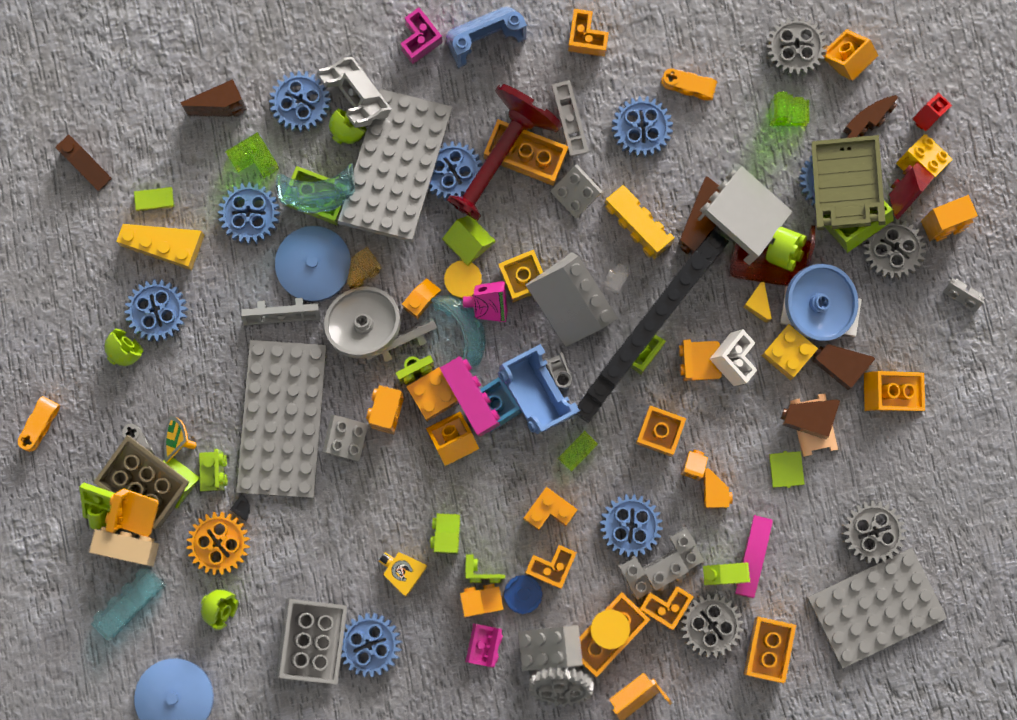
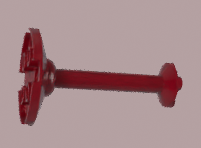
(522, 116)

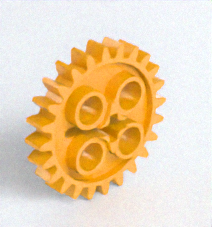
(204, 554)

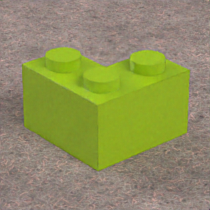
(447, 533)

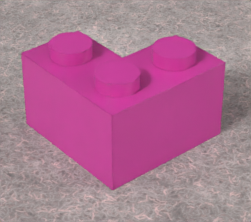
(424, 36)

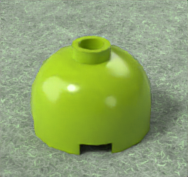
(343, 129)
(121, 349)
(217, 608)

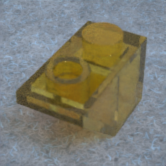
(361, 267)

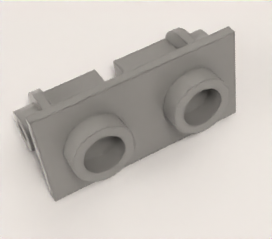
(970, 299)

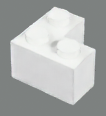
(731, 358)

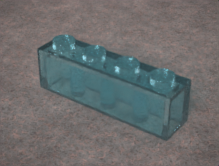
(128, 603)

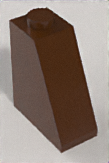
(842, 364)
(811, 417)

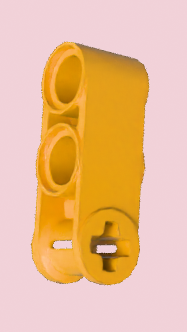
(689, 84)
(38, 423)

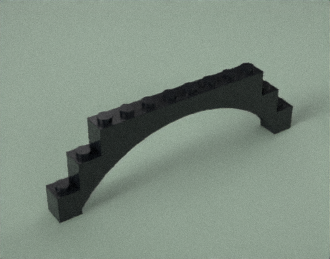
(650, 325)

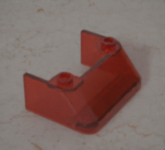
(762, 270)

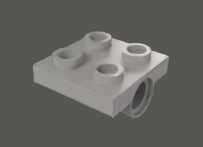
(576, 191)
(345, 438)

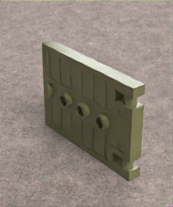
(848, 182)

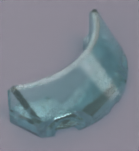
(316, 196)
(471, 327)

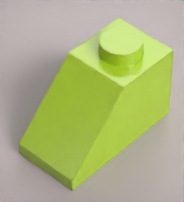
(726, 574)

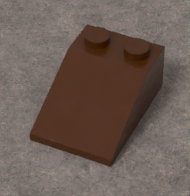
(216, 102)

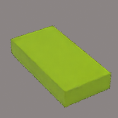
(154, 199)

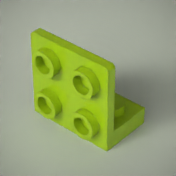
(212, 471)
(472, 565)

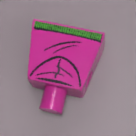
(488, 301)

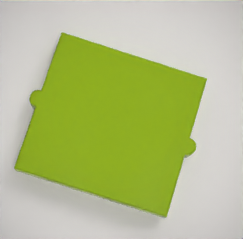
(786, 469)

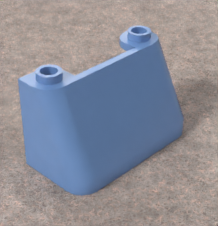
(505, 19)
(536, 391)

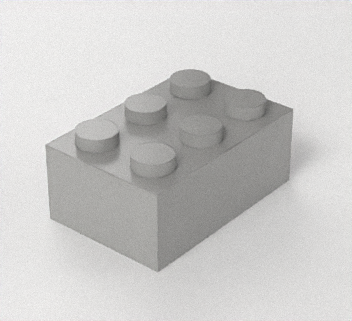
(550, 648)

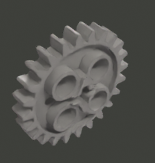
(795, 30)
(883, 263)
(879, 548)
(725, 614)
(561, 686)

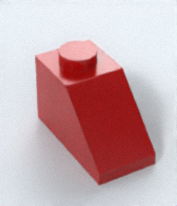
(931, 112)

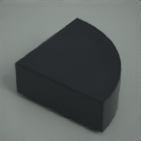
(241, 507)

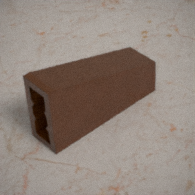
(695, 230)

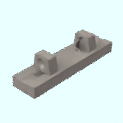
(569, 118)
(280, 314)
(414, 332)

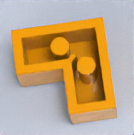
(584, 39)
(549, 504)
(554, 571)
(481, 601)
(667, 612)

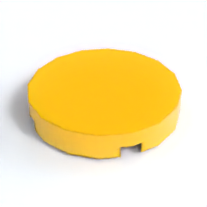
(462, 279)
(610, 629)

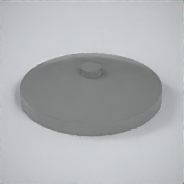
(362, 322)

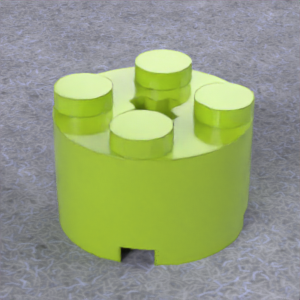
(786, 248)

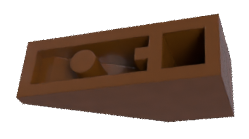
(83, 163)

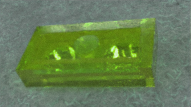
(577, 451)

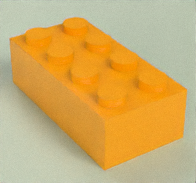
(530, 154)
(598, 658)

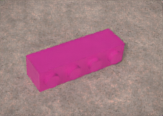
(470, 396)

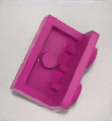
(484, 645)

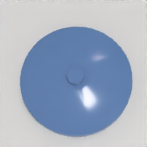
(313, 263)
(821, 302)
(174, 692)

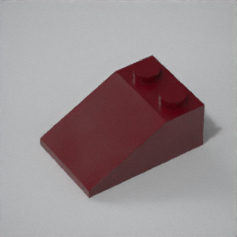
(909, 188)

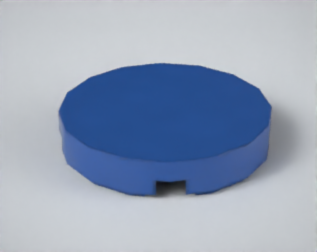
(523, 594)

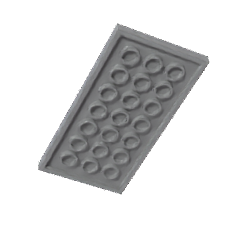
(396, 167)
(281, 419)

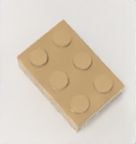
(124, 546)

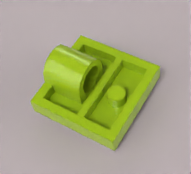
(408, 374)
(95, 504)

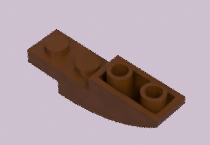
(870, 117)

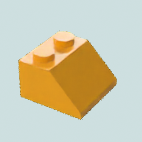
(850, 54)
(452, 438)

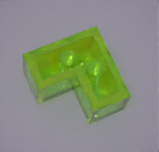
(788, 111)
(253, 151)

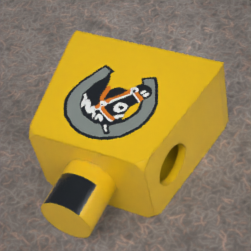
(402, 571)

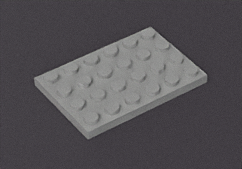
(876, 608)

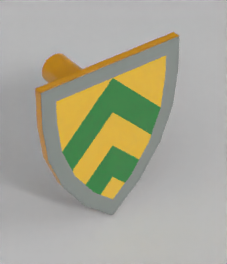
(176, 438)

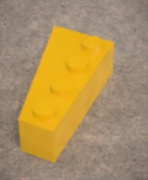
(638, 222)
(167, 244)

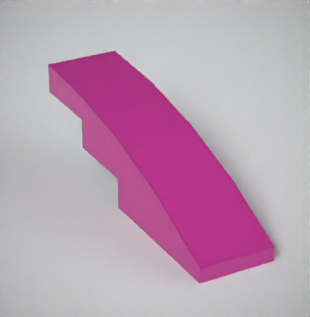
(755, 554)

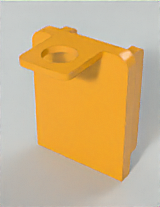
(635, 696)

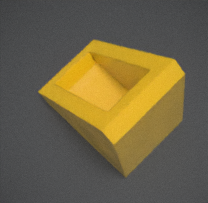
(758, 303)

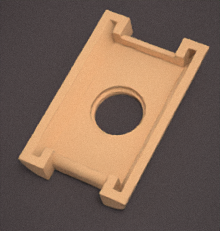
(809, 442)

